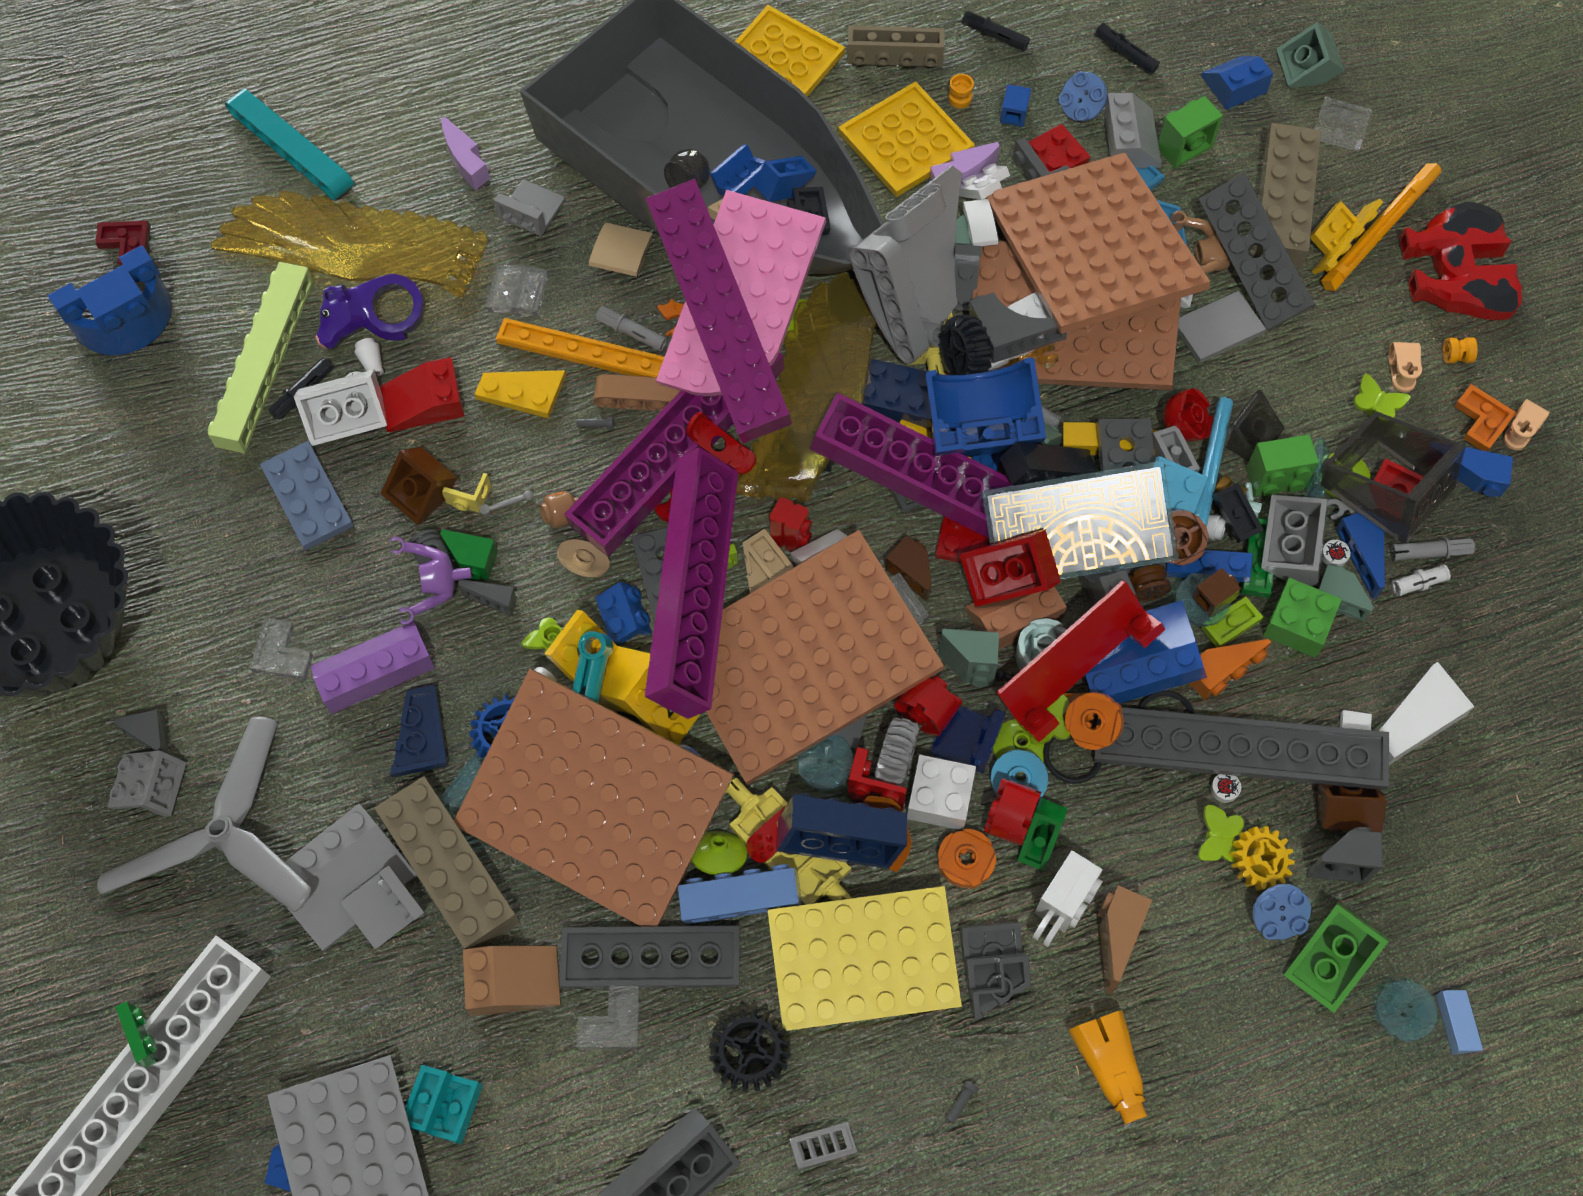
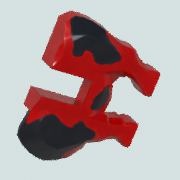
(1453, 242)

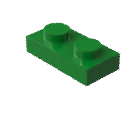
(140, 1043)

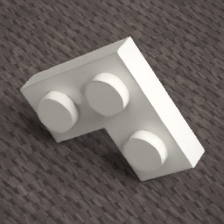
(985, 183)

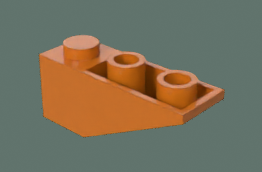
(1227, 663)

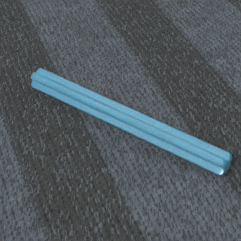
(1214, 456)

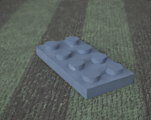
(306, 495)

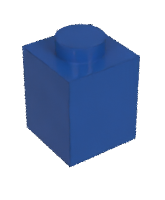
(1015, 105)

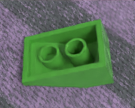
(1336, 957)

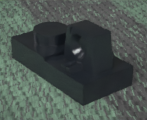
(1237, 512)

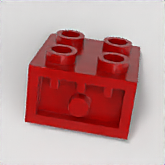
(862, 787)

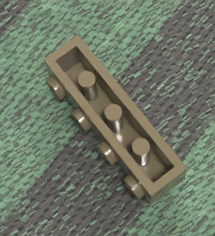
(895, 46)

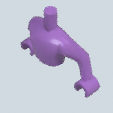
(435, 576)

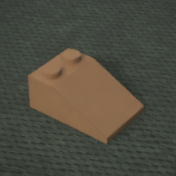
(1120, 926)
(510, 979)

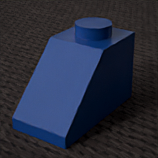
(782, 175)

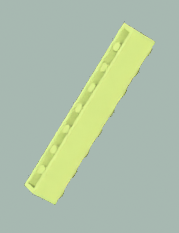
(260, 358)

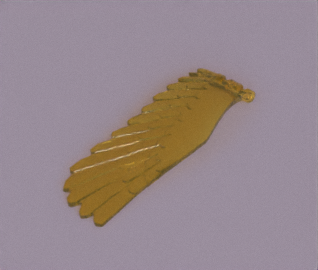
(353, 241)
(823, 357)

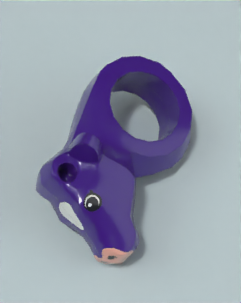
(353, 308)

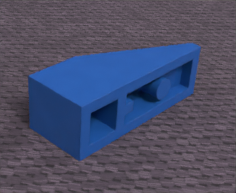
(1486, 472)
(1366, 550)

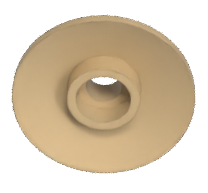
(582, 558)

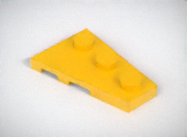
(522, 391)

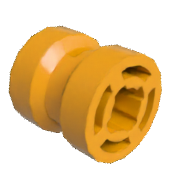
(960, 91)
(1460, 350)

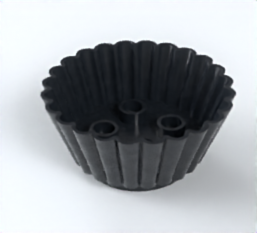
(57, 594)

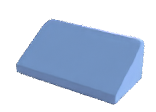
(1459, 1022)

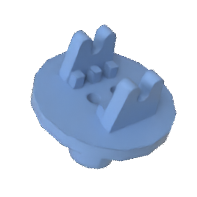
(1076, 89)
(1268, 913)

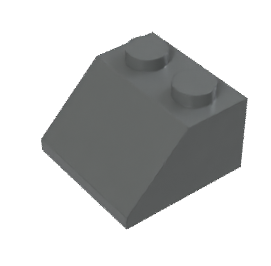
(1352, 858)

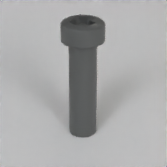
(609, 422)
(969, 1090)

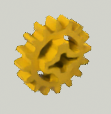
(1258, 843)

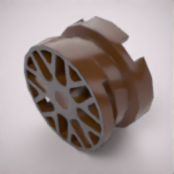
(1150, 583)

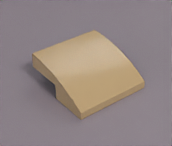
(620, 249)

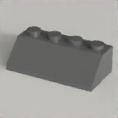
(681, 1163)

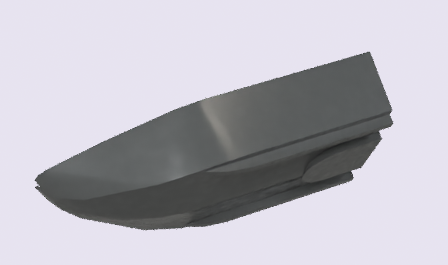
(674, 82)

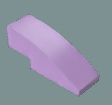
(465, 155)
(969, 161)

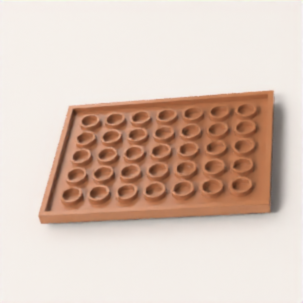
(1096, 243)
(1117, 353)
(813, 656)
(593, 800)

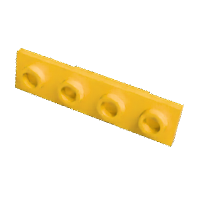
(1338, 230)

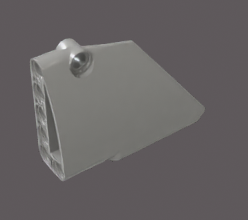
(910, 267)

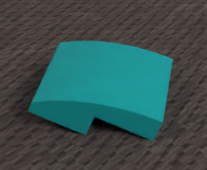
(442, 1104)

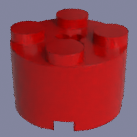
(929, 705)
(1012, 811)

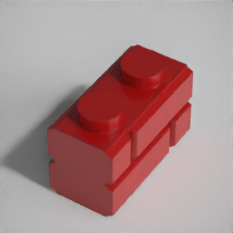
(790, 525)

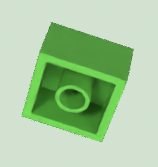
(1189, 131)
(1282, 465)
(1302, 617)

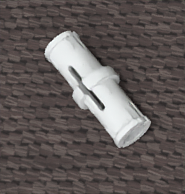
(1420, 580)

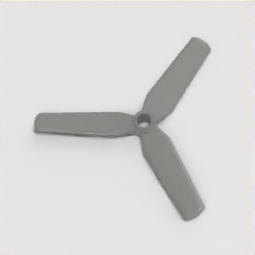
(241, 847)

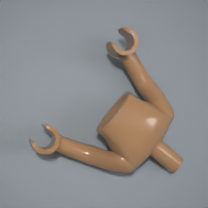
(1209, 251)

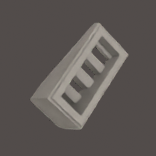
(808, 1138)

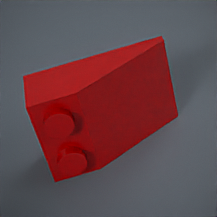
(423, 396)
(1011, 568)

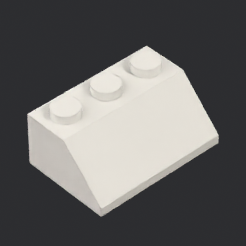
(341, 407)

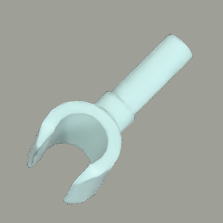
(1255, 505)

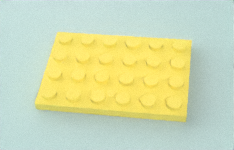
(864, 958)

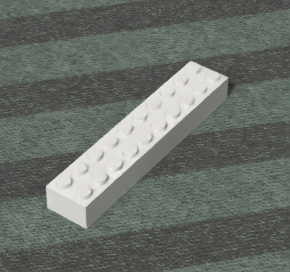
(132, 1097)

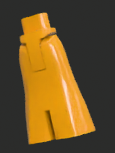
(1110, 1056)

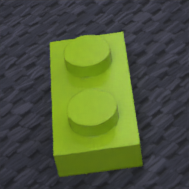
(1238, 620)

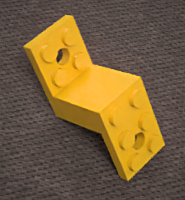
(623, 679)

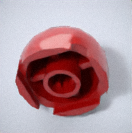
(1189, 414)

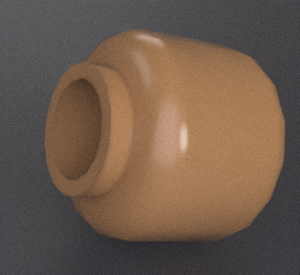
(554, 508)

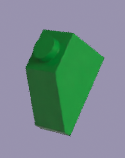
(471, 552)
(1042, 834)

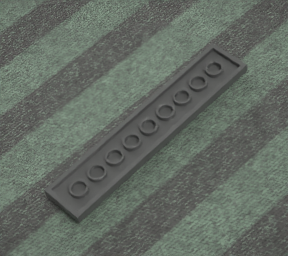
(1251, 748)

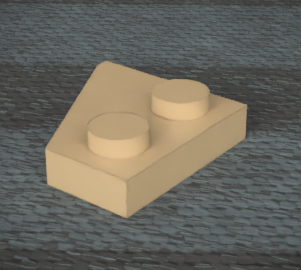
(763, 560)

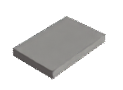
(1219, 327)

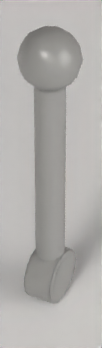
(485, 509)

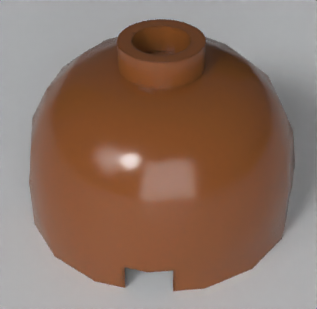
(1190, 536)

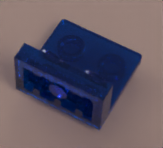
(969, 738)

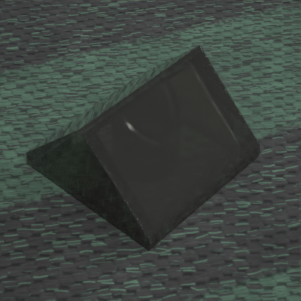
(1253, 425)

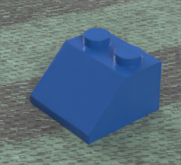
(1239, 80)

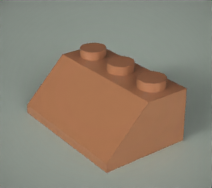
(1015, 614)

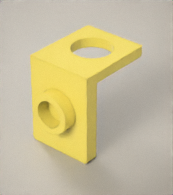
(464, 501)

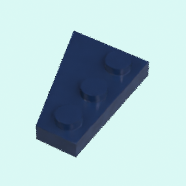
(421, 734)

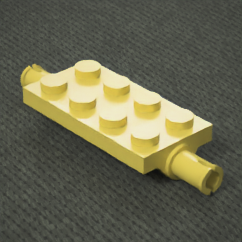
(816, 875)

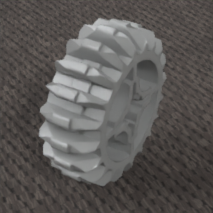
(897, 752)

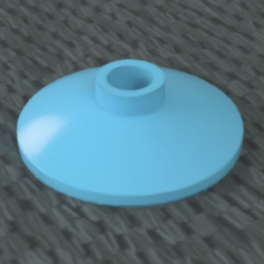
(1020, 761)

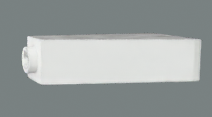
(1425, 712)

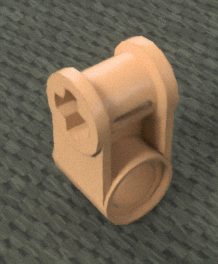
(1405, 365)
(1525, 425)

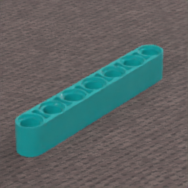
(289, 144)

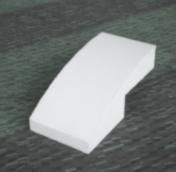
(980, 222)

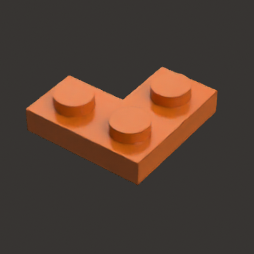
(1489, 414)

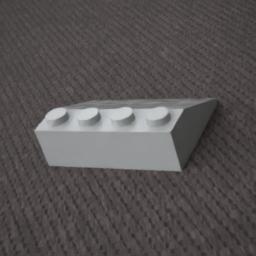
(338, 865)

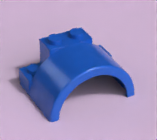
(122, 313)
(979, 410)

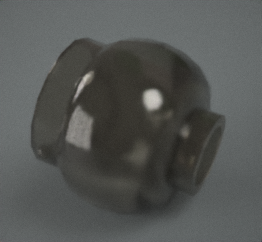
(685, 166)

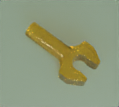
(1045, 361)

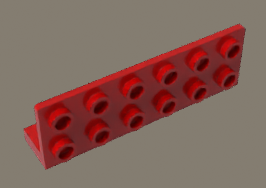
(1074, 655)

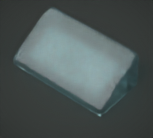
(1314, 486)
(461, 784)

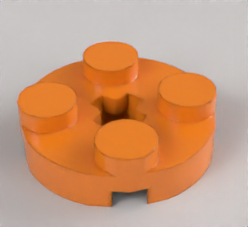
(1108, 712)
(982, 853)

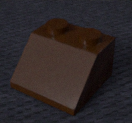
(417, 483)
(1350, 807)

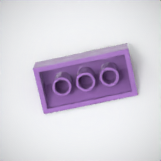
(371, 667)

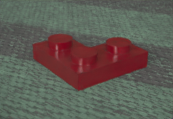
(123, 235)

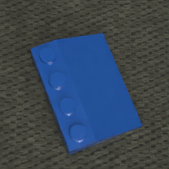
(1164, 664)

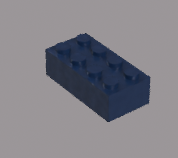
(898, 393)
(842, 831)

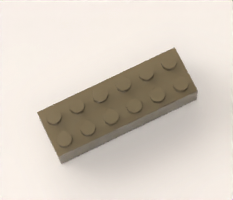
(1289, 186)
(447, 865)

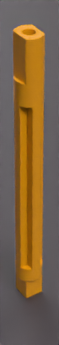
(1381, 226)

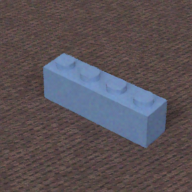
(739, 895)

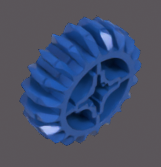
(488, 724)

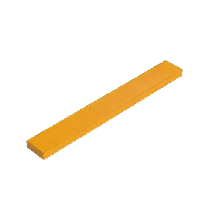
(578, 349)

